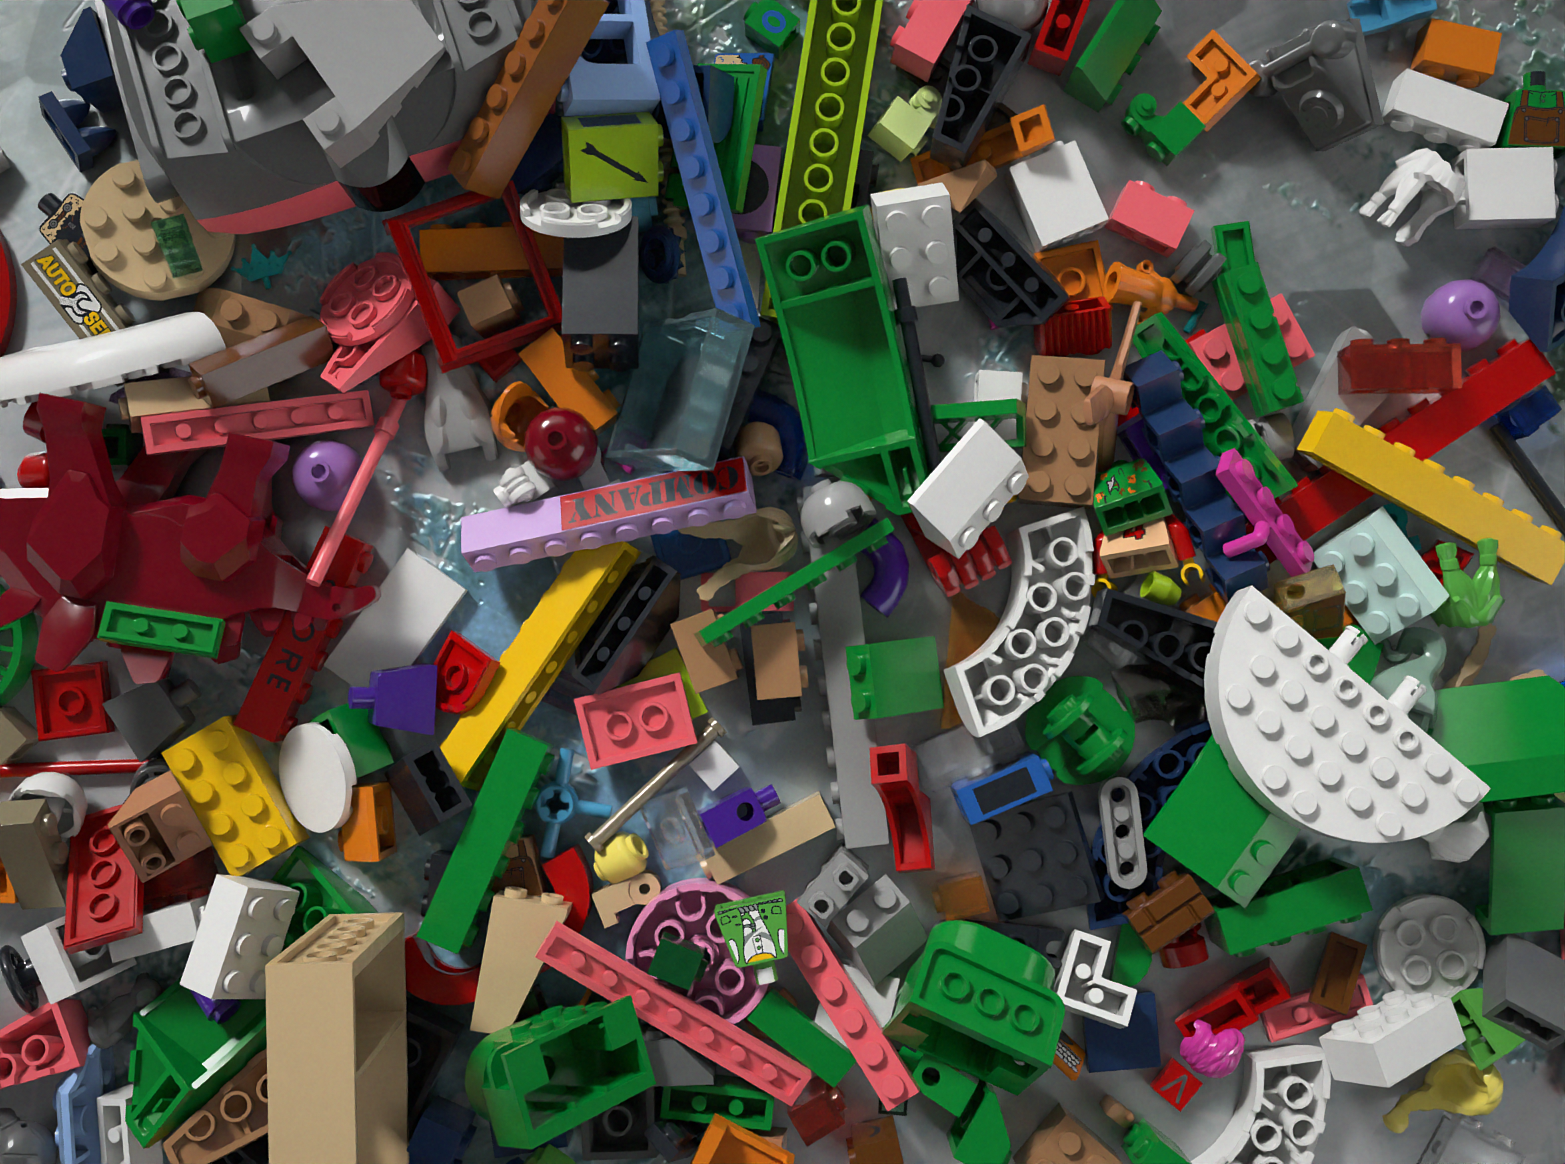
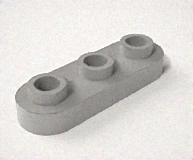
(1129, 847)

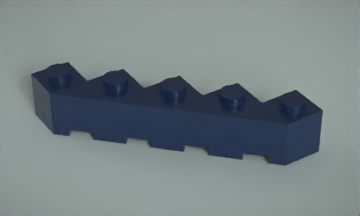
(1190, 468)

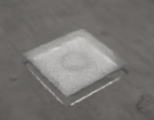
(677, 829)

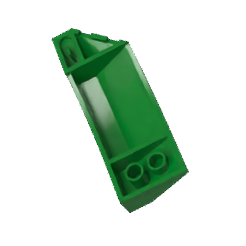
(846, 354)
(1506, 734)
(1220, 827)
(186, 1057)

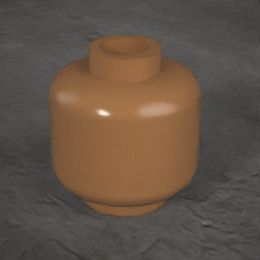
(760, 447)

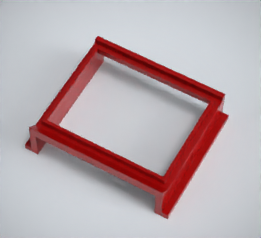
(450, 356)

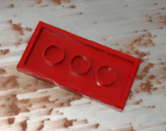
(102, 888)

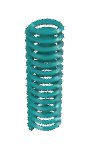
(1193, 320)

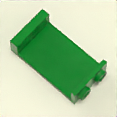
(1525, 866)

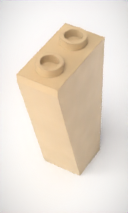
(509, 962)

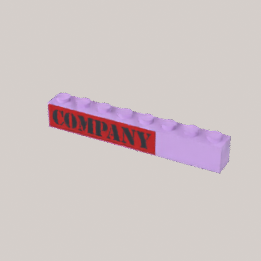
(607, 515)

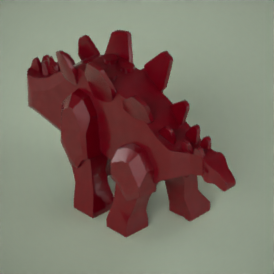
(140, 546)

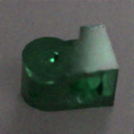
(176, 246)

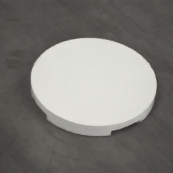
(556, 215)
(317, 777)
(1428, 946)

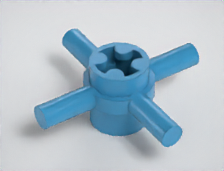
(568, 795)

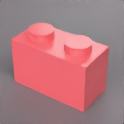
(1149, 218)

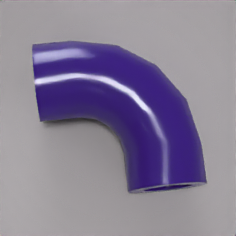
(889, 576)

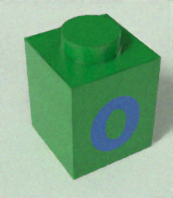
(771, 26)

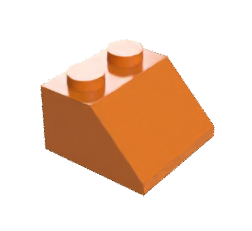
(371, 827)

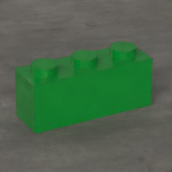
(728, 1097)

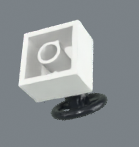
(54, 967)

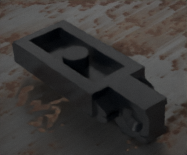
(675, 1138)

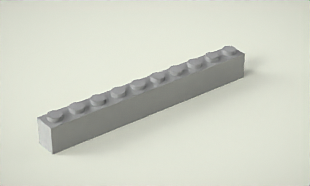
(841, 625)

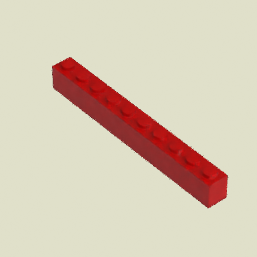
(1426, 430)

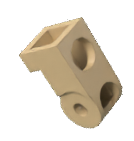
(617, 897)

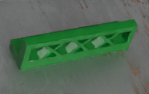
(985, 410)

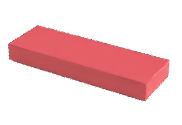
(1299, 1015)

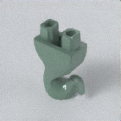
(1425, 669)

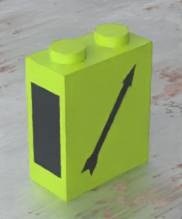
(611, 156)

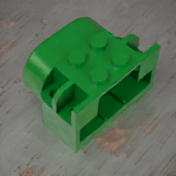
(981, 1005)
(557, 1070)

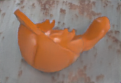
(514, 413)

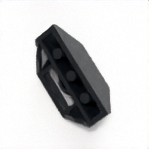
(1003, 271)
(629, 627)

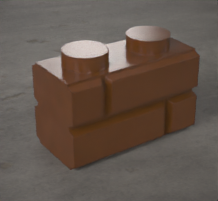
(1167, 911)

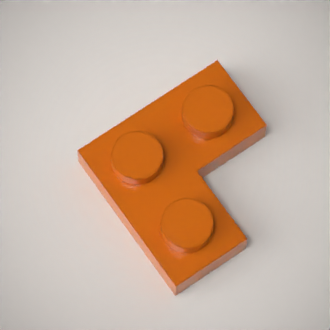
(1226, 82)

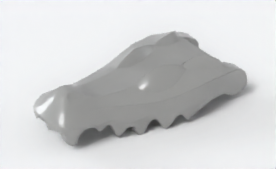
(455, 410)

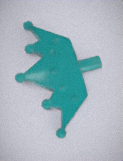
(261, 266)

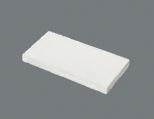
(400, 624)

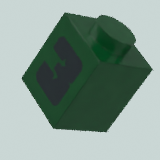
(678, 961)

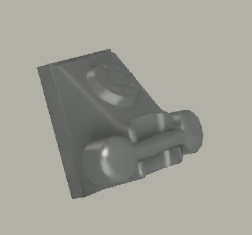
(1324, 82)

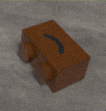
(874, 1142)

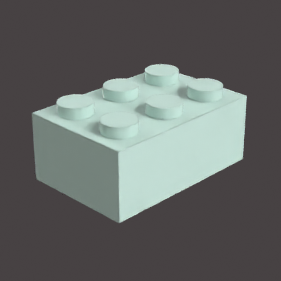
(1382, 575)

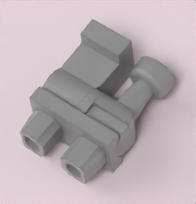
(836, 884)

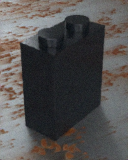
(427, 787)

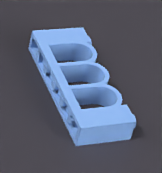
(615, 87)

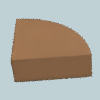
(1117, 1111)

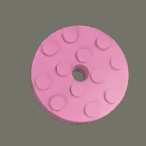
(688, 913)

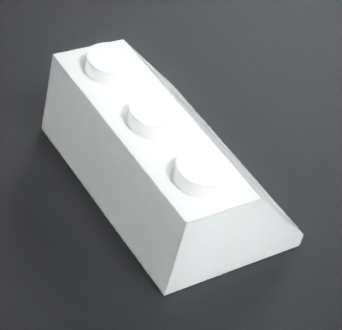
(968, 489)

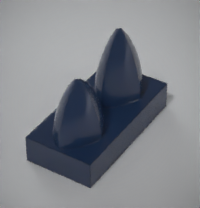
(78, 143)

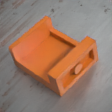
(732, 1144)

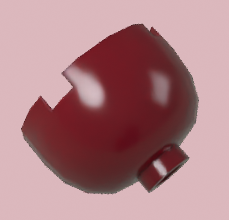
(561, 444)

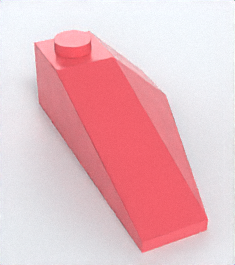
(357, 363)

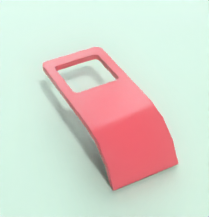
(748, 587)

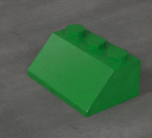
(1113, 52)

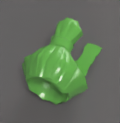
(1470, 600)

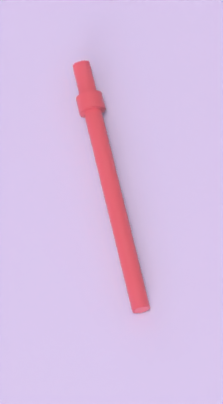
(384, 432)

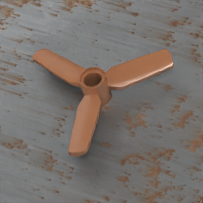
(1112, 396)

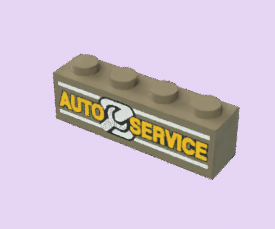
(76, 291)

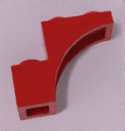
(907, 808)

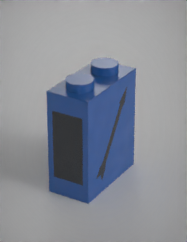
(1002, 787)

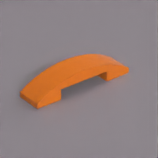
(998, 146)

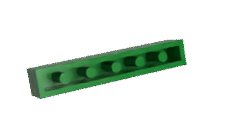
(485, 841)

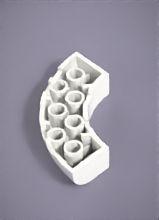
(107, 358)
(1038, 627)
(1277, 1109)

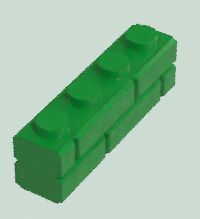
(1257, 340)

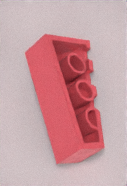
(44, 1043)

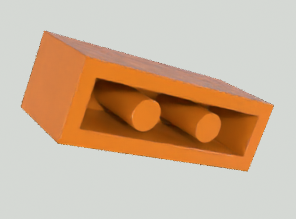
(568, 386)

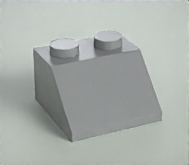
(878, 930)

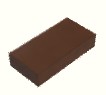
(1337, 973)

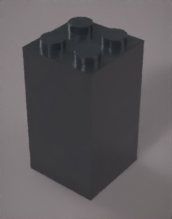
(602, 300)

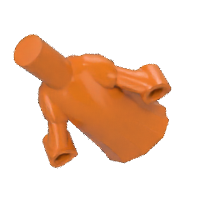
(1144, 285)

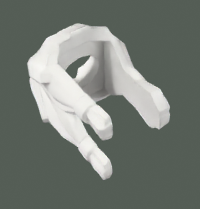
(1417, 171)
(1461, 837)

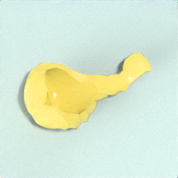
(1450, 1086)

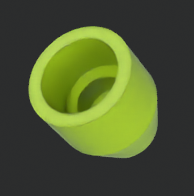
(1160, 589)

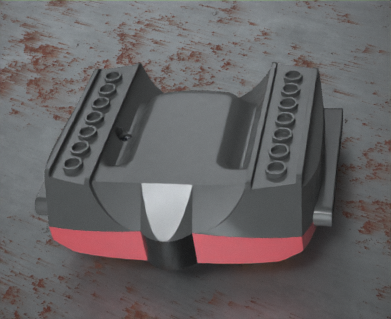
(237, 135)

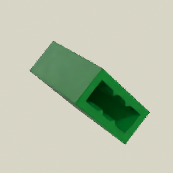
(894, 677)

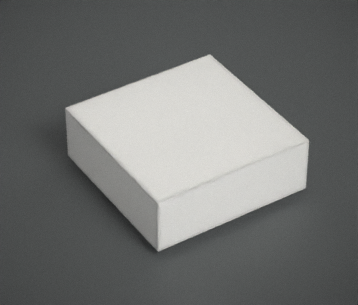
(714, 765)

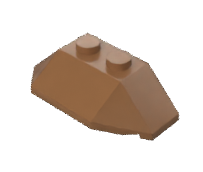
(241, 316)

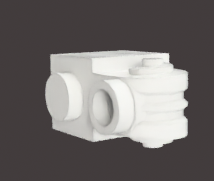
(524, 486)

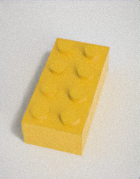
(235, 796)

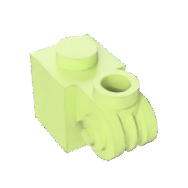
(903, 124)

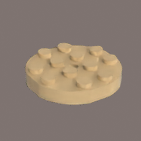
(122, 242)

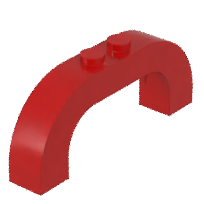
(450, 985)

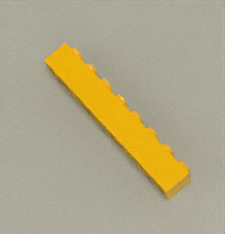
(1431, 495)
(536, 657)

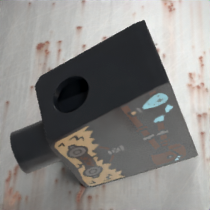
(64, 221)

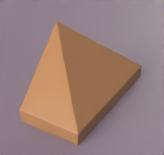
(965, 183)

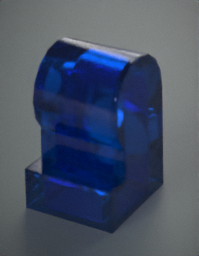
(1529, 412)

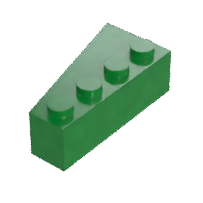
(215, 27)

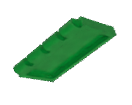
(736, 150)

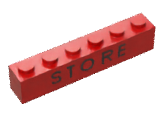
(297, 654)

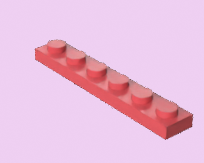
(260, 420)
(848, 1009)

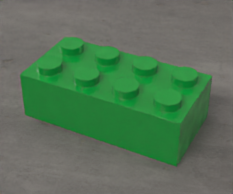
(1288, 906)

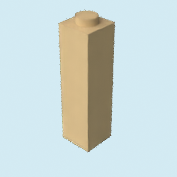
(168, 397)
(777, 835)

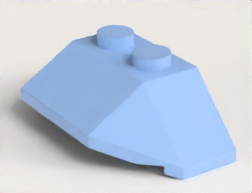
(77, 1107)

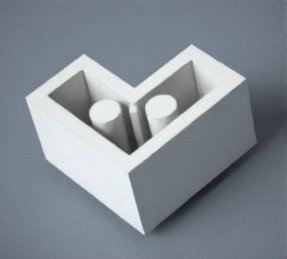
(1083, 988)

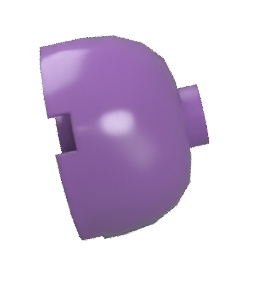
(1461, 313)
(325, 473)

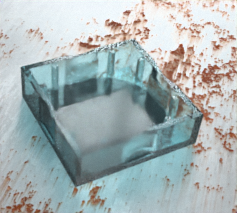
(681, 392)

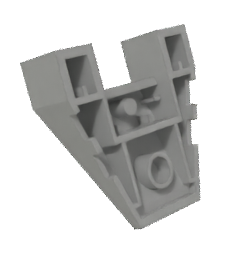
(363, 52)

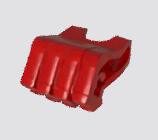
(950, 571)

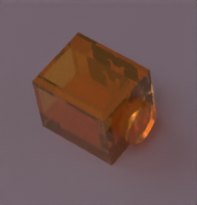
(960, 896)

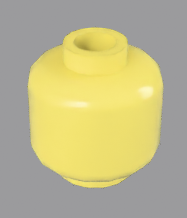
(621, 858)

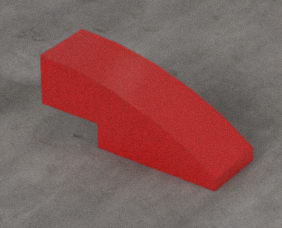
(1238, 1000)

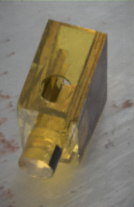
(1314, 601)

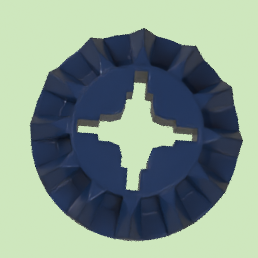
(653, 261)

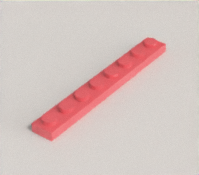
(674, 1013)

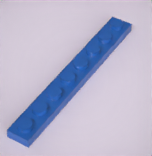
(701, 175)

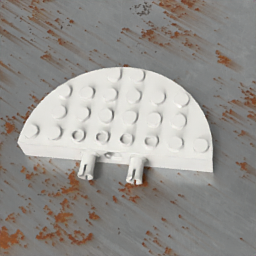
(1319, 738)

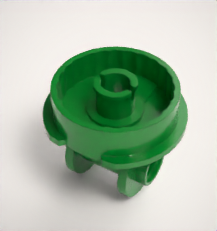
(1080, 730)

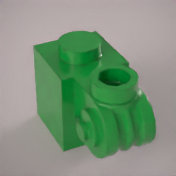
(1163, 135)

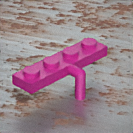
(1268, 520)

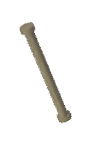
(653, 786)

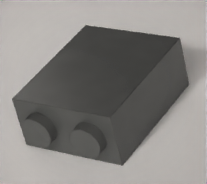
(1525, 990)

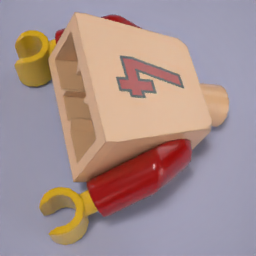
(1142, 550)

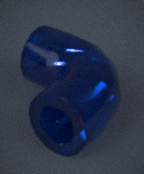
(787, 421)

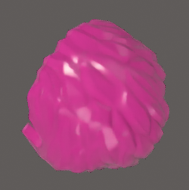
(1210, 1053)

